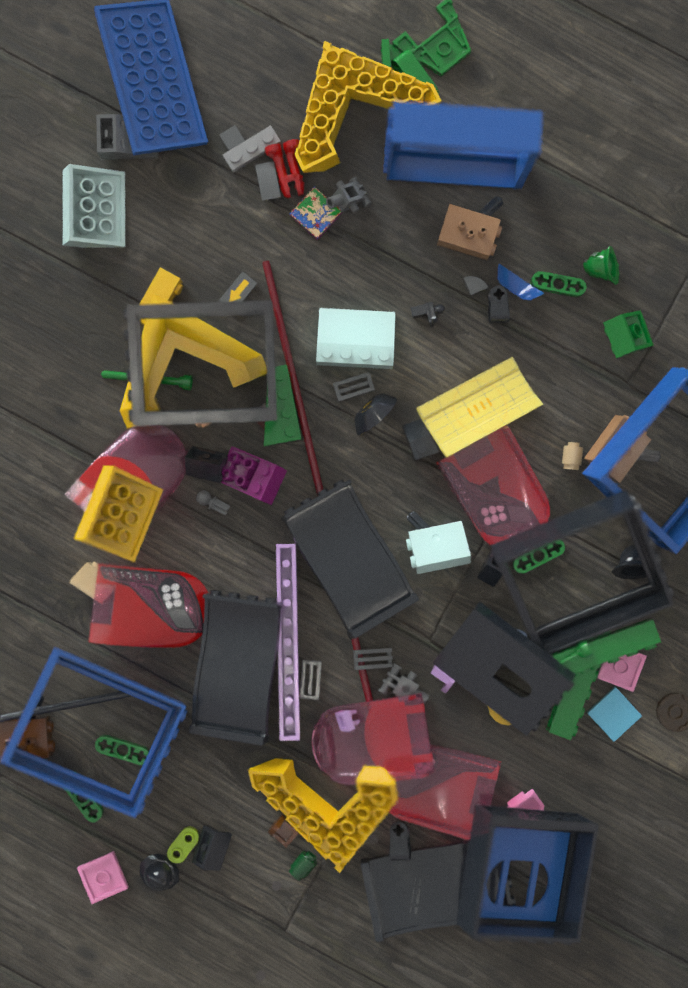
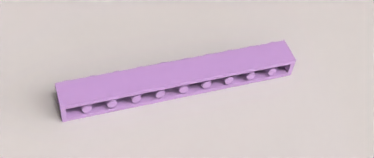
(288, 642)

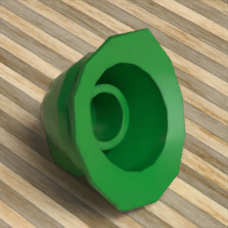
(603, 265)

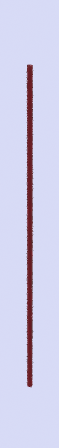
(305, 428)

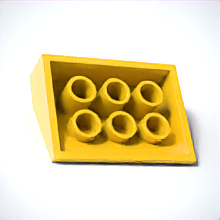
(119, 513)

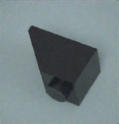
(490, 571)

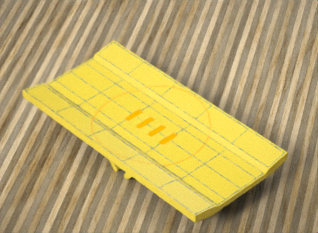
(478, 407)

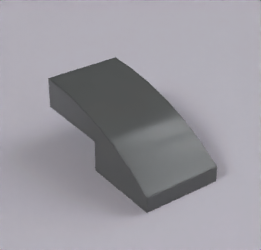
(268, 181)

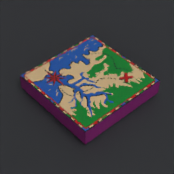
(314, 214)

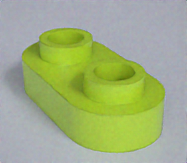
(182, 845)

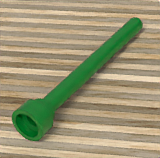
(183, 382)

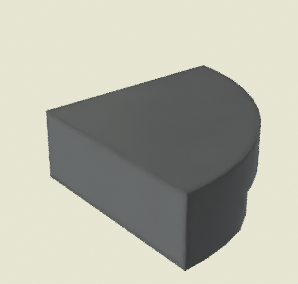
(474, 285)

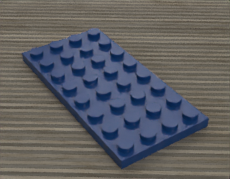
(150, 76)

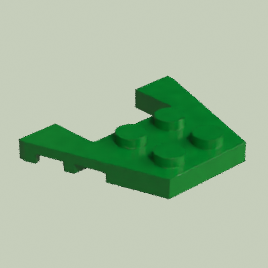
(441, 49)

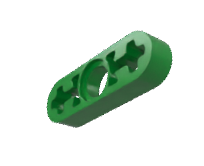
(571, 291)
(528, 567)
(110, 741)
(86, 812)

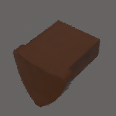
(282, 831)

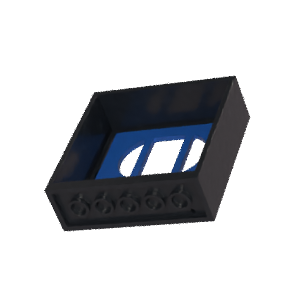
(537, 837)

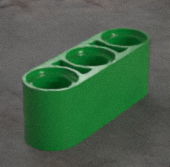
(408, 64)

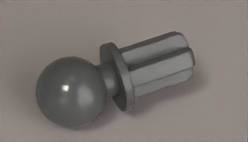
(204, 498)

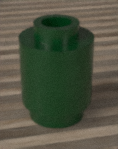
(303, 865)

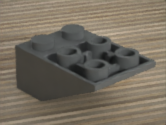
(114, 140)

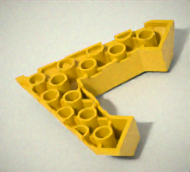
(343, 77)
(194, 337)
(331, 832)

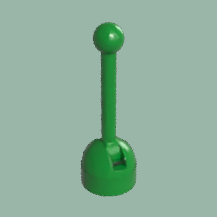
(582, 651)

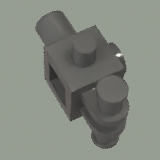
(348, 196)
(404, 684)

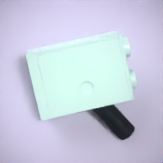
(436, 546)

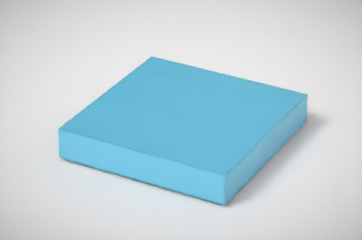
(614, 714)

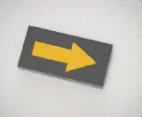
(239, 289)

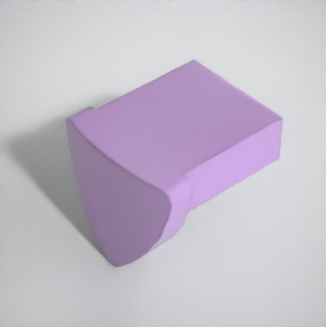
(443, 677)

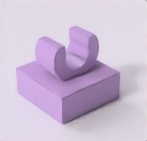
(345, 720)

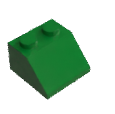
(628, 333)

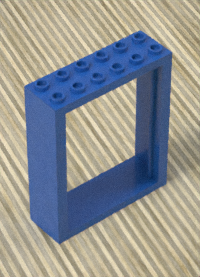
(461, 144)
(674, 532)
(82, 785)

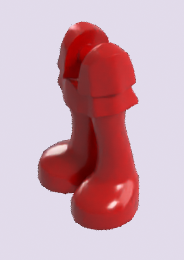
(275, 152)

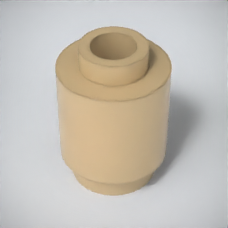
(572, 456)

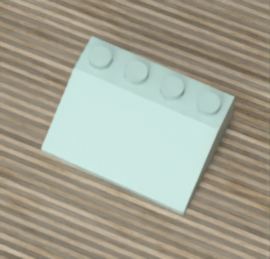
(93, 207)
(355, 338)

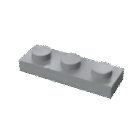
(250, 149)

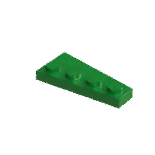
(286, 427)

